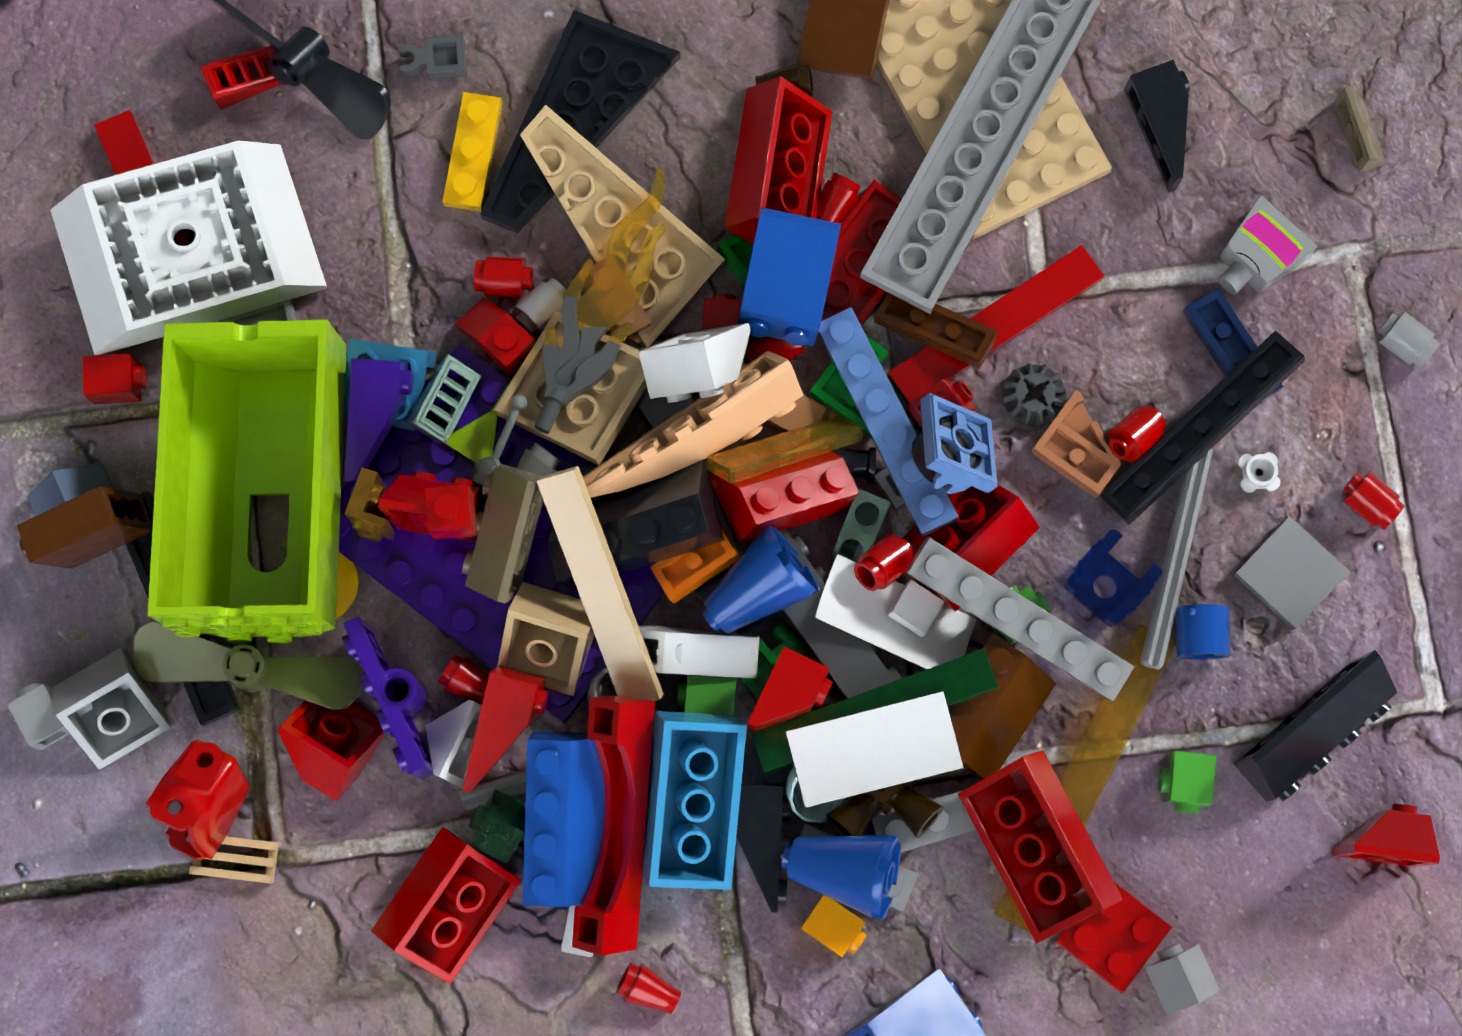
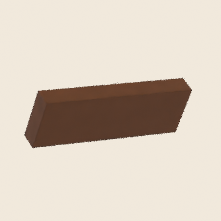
(940, 330)

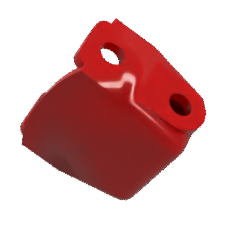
(210, 793)

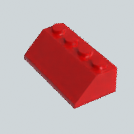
(777, 155)
(1039, 846)

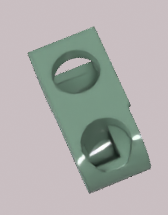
(861, 525)

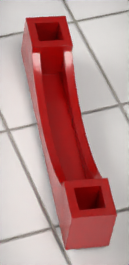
(611, 908)

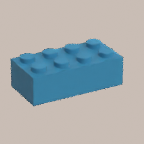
(693, 800)

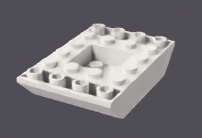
(244, 257)

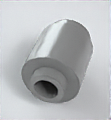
(539, 306)
(1408, 339)

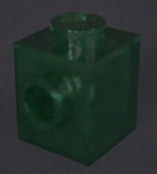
(498, 826)

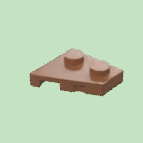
(1078, 448)

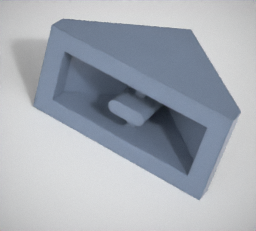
(67, 484)

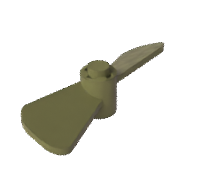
(175, 659)

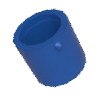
(1202, 632)

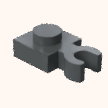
(441, 57)

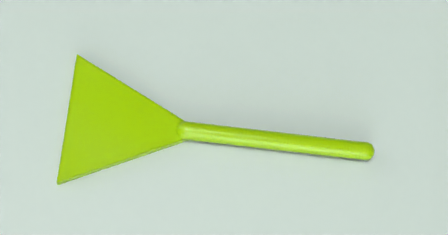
(478, 437)

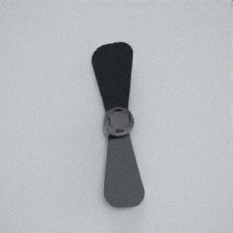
(303, 59)

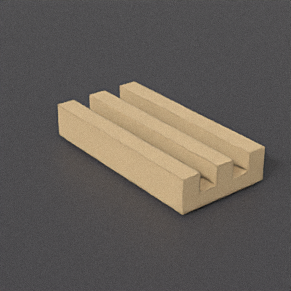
(269, 862)

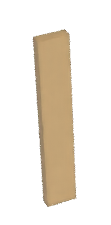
(599, 584)

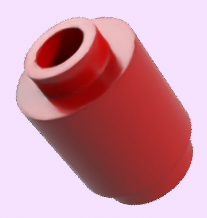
(503, 277)
(1136, 433)
(1372, 500)
(883, 562)

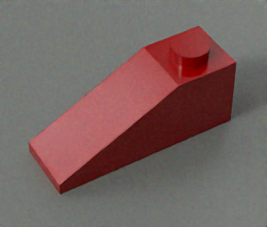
(507, 709)

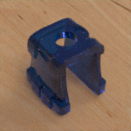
(1129, 589)

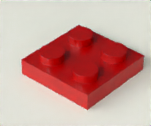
(1116, 940)

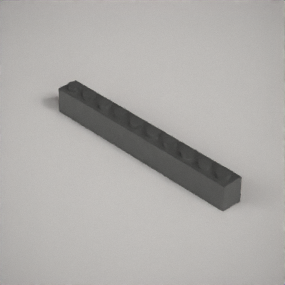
(850, 659)

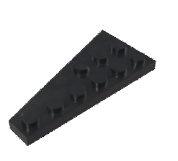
(590, 85)

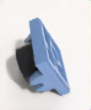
(953, 446)

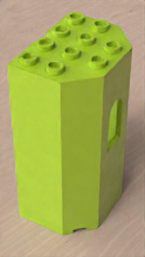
(238, 421)

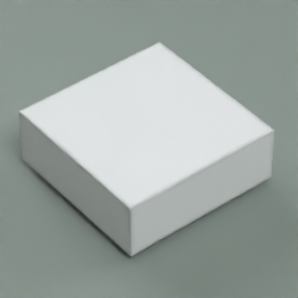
(916, 608)

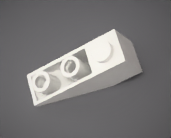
(701, 652)

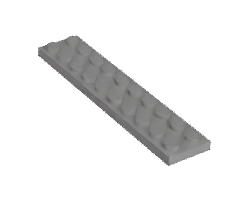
(976, 148)

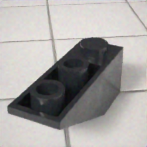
(759, 835)

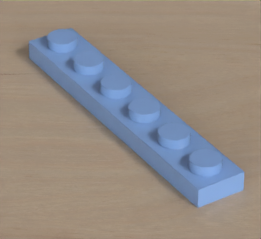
(884, 420)

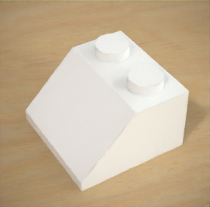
(695, 362)

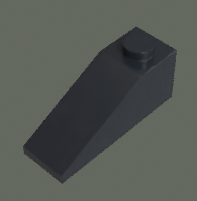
(1161, 108)

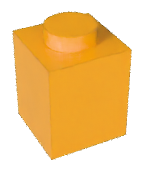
(834, 927)

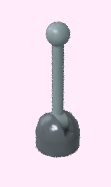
(488, 464)

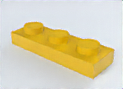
(472, 152)

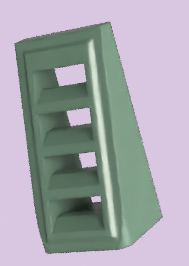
(417, 417)

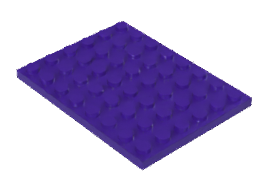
(429, 571)

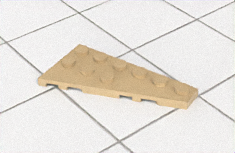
(599, 197)

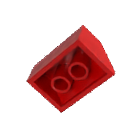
(786, 495)
(986, 533)
(445, 906)

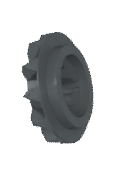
(1033, 412)

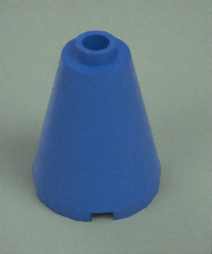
(759, 584)
(847, 869)

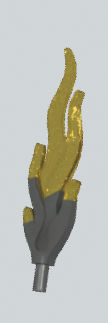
(590, 316)

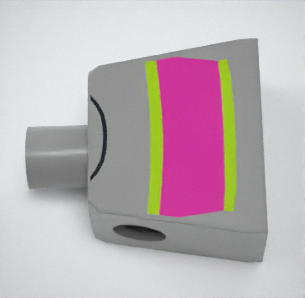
(1263, 250)

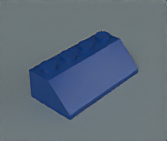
(561, 818)

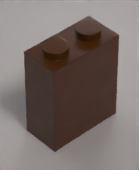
(84, 528)

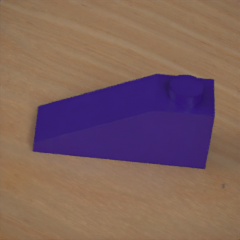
(375, 402)

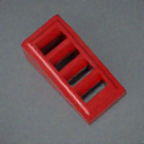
(228, 66)

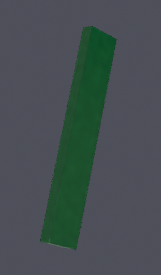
(958, 679)

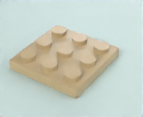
(591, 419)

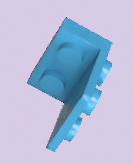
(417, 360)

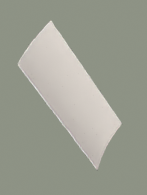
(866, 612)
(874, 749)

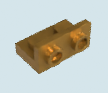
(364, 507)

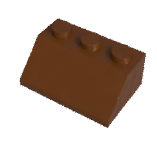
(995, 722)

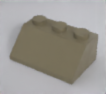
(504, 533)

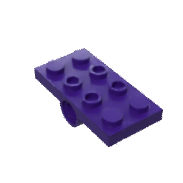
(383, 685)

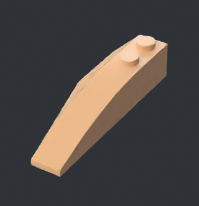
(703, 427)

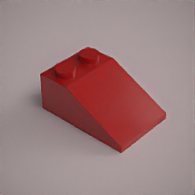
(406, 502)

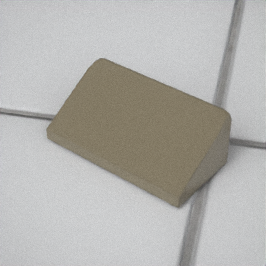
(1358, 130)

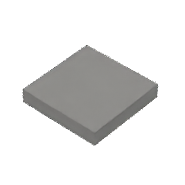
(1291, 573)

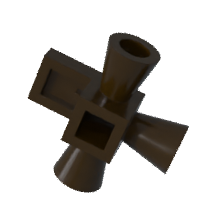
(912, 807)

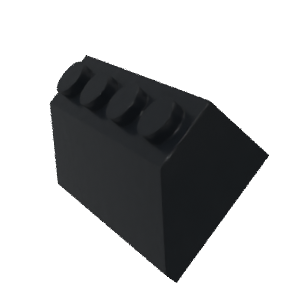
(652, 521)
(1317, 727)

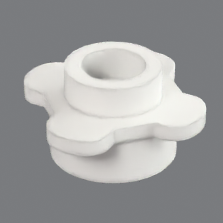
(1265, 462)

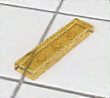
(784, 449)

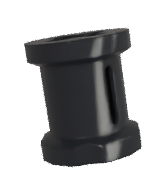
(860, 462)

